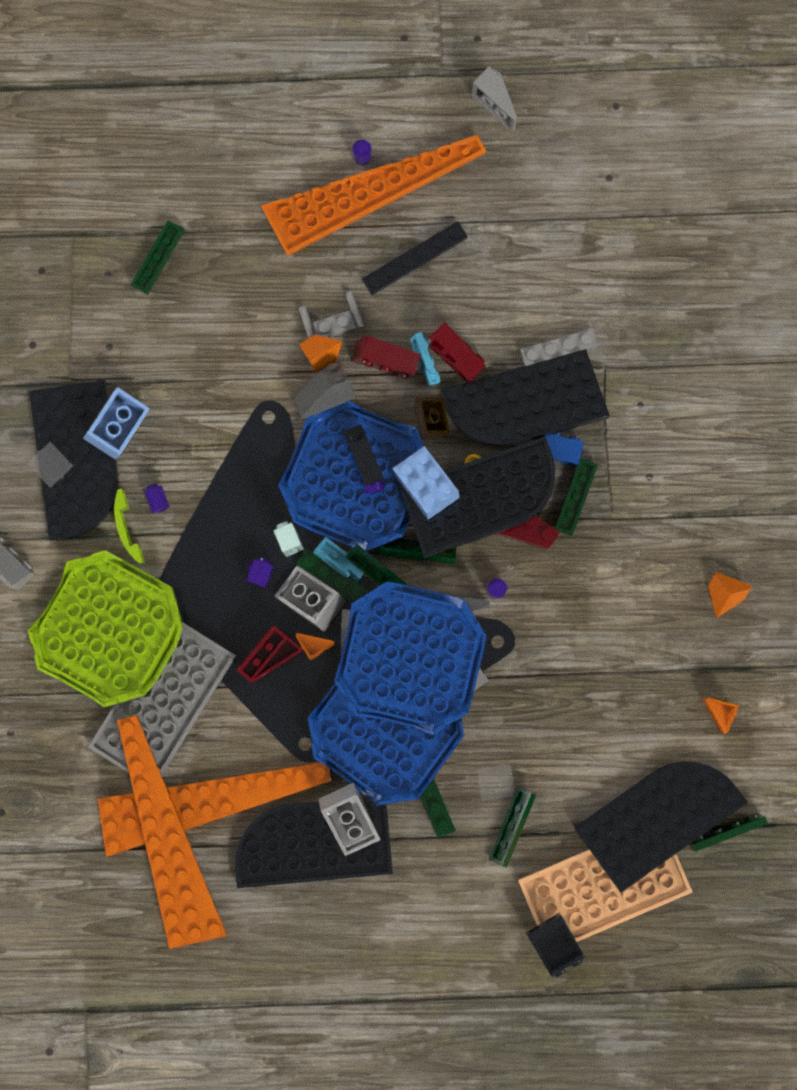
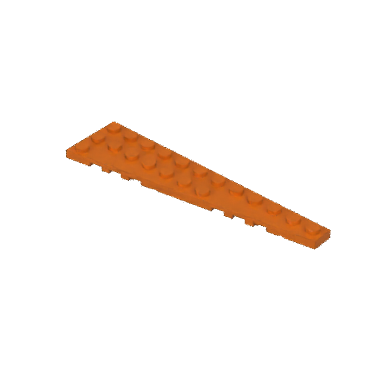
(326, 209)
(206, 801)
(179, 884)

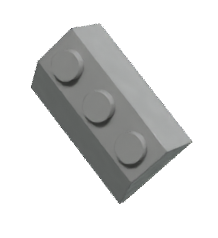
(12, 569)

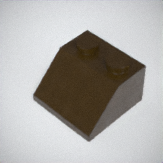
(431, 417)

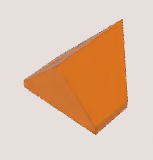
(321, 351)
(726, 593)
(313, 645)
(721, 713)

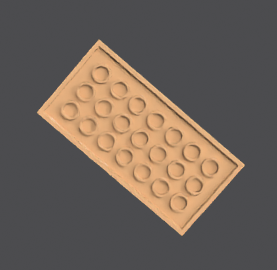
(589, 898)

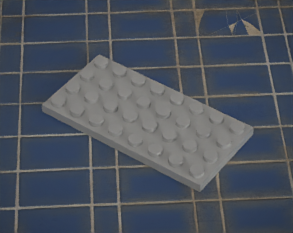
(171, 703)

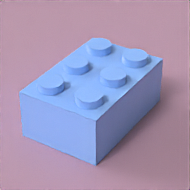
(116, 423)
(426, 482)

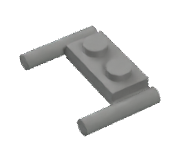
(335, 324)

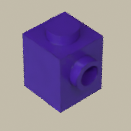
(260, 572)

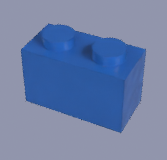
(565, 449)

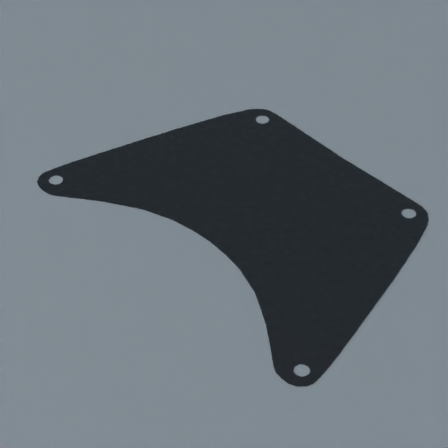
(216, 599)

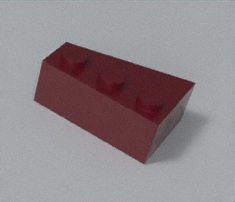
(456, 353)
(385, 357)
(534, 533)
(268, 654)

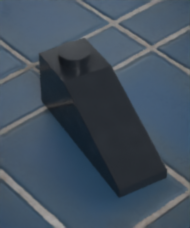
(363, 455)

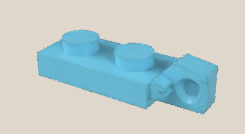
(426, 361)
(335, 557)

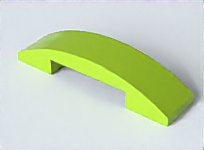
(120, 505)

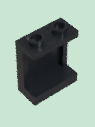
(555, 945)

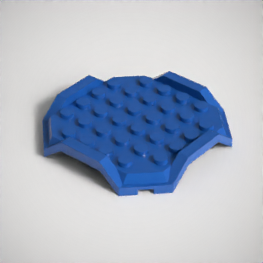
(327, 488)
(411, 657)
(376, 755)

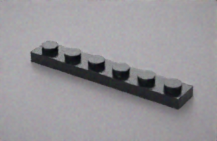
(414, 258)

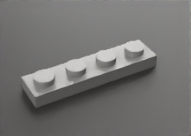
(559, 347)

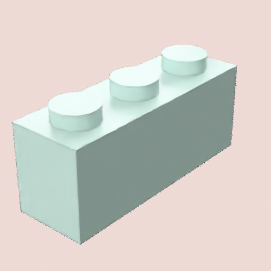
(288, 539)

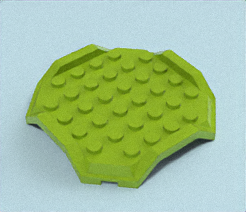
(107, 629)

